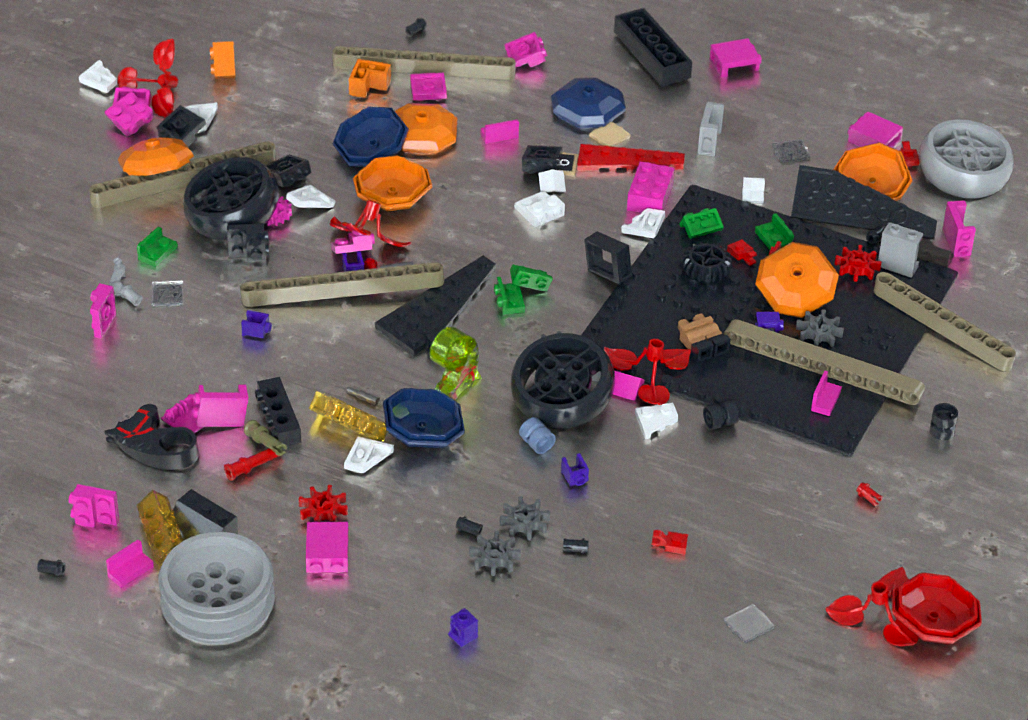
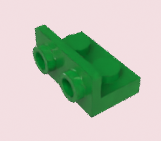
(702, 223)
(774, 232)
(155, 248)
(530, 278)
(509, 297)

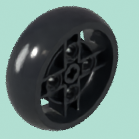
(230, 194)
(563, 380)

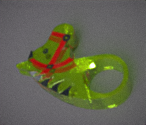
(459, 357)

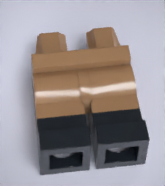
(703, 336)

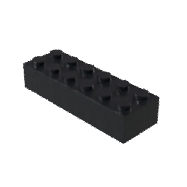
(653, 47)

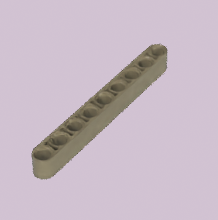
(944, 322)

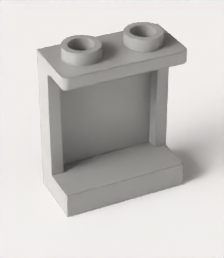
(709, 128)
(900, 249)

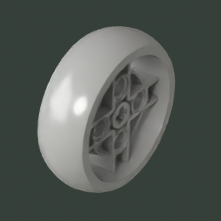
(970, 163)

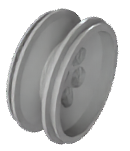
(216, 587)

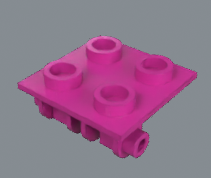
(181, 414)

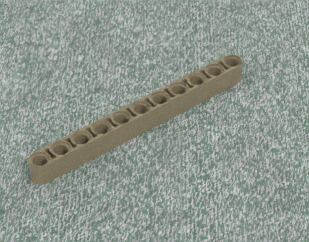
(428, 62)
(136, 186)
(342, 284)
(820, 360)

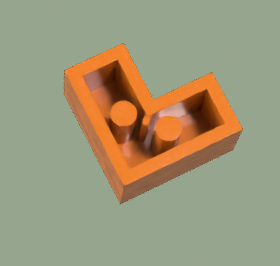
(223, 58)
(369, 75)

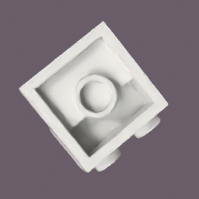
(540, 208)

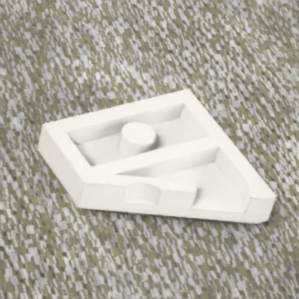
(98, 77)
(205, 111)
(310, 197)
(645, 224)
(655, 418)
(366, 454)

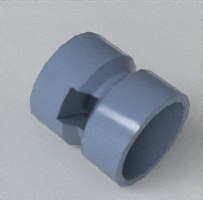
(537, 435)

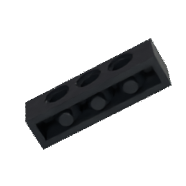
(278, 411)

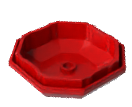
(936, 608)

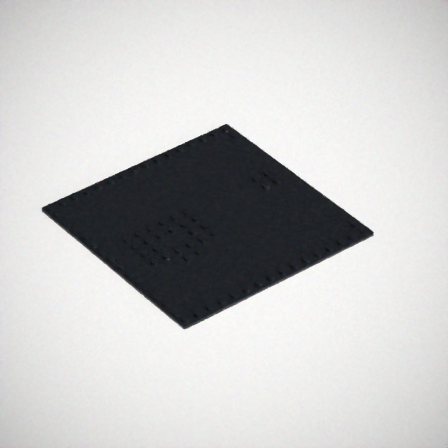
(761, 386)

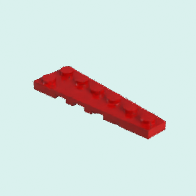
(595, 157)

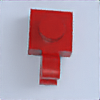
(910, 155)
(742, 250)
(673, 542)

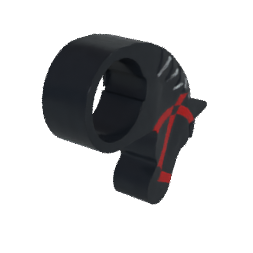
(149, 445)

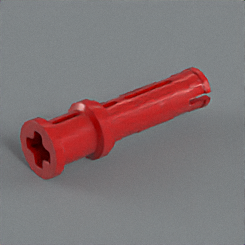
(245, 464)

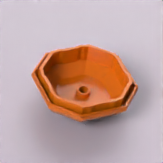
(429, 128)
(155, 156)
(878, 165)
(392, 182)
(792, 293)

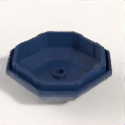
(588, 103)
(370, 135)
(423, 418)

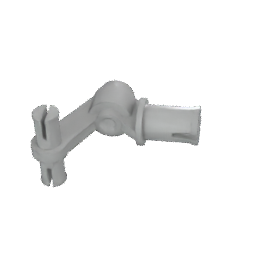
(124, 291)

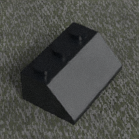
(200, 515)

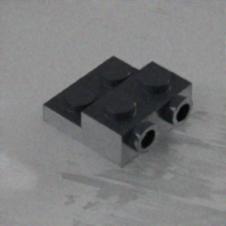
(181, 125)
(541, 158)
(289, 169)
(248, 241)

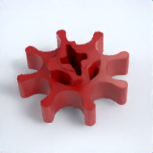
(857, 263)
(323, 505)

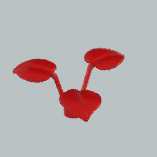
(163, 56)
(370, 212)
(673, 359)
(849, 609)

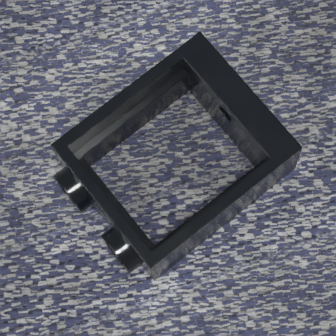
(619, 269)

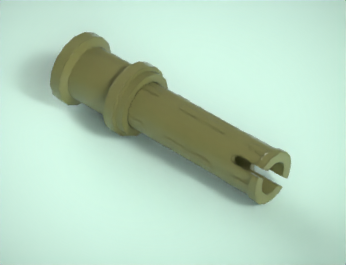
(261, 435)

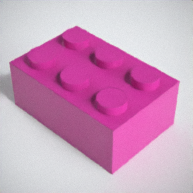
(650, 187)

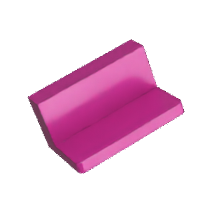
(500, 131)
(627, 385)
(825, 396)
(128, 564)

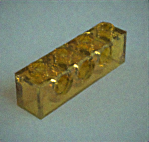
(349, 416)
(159, 525)

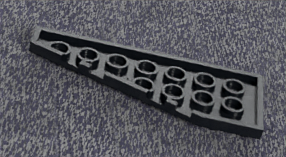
(839, 200)
(435, 307)

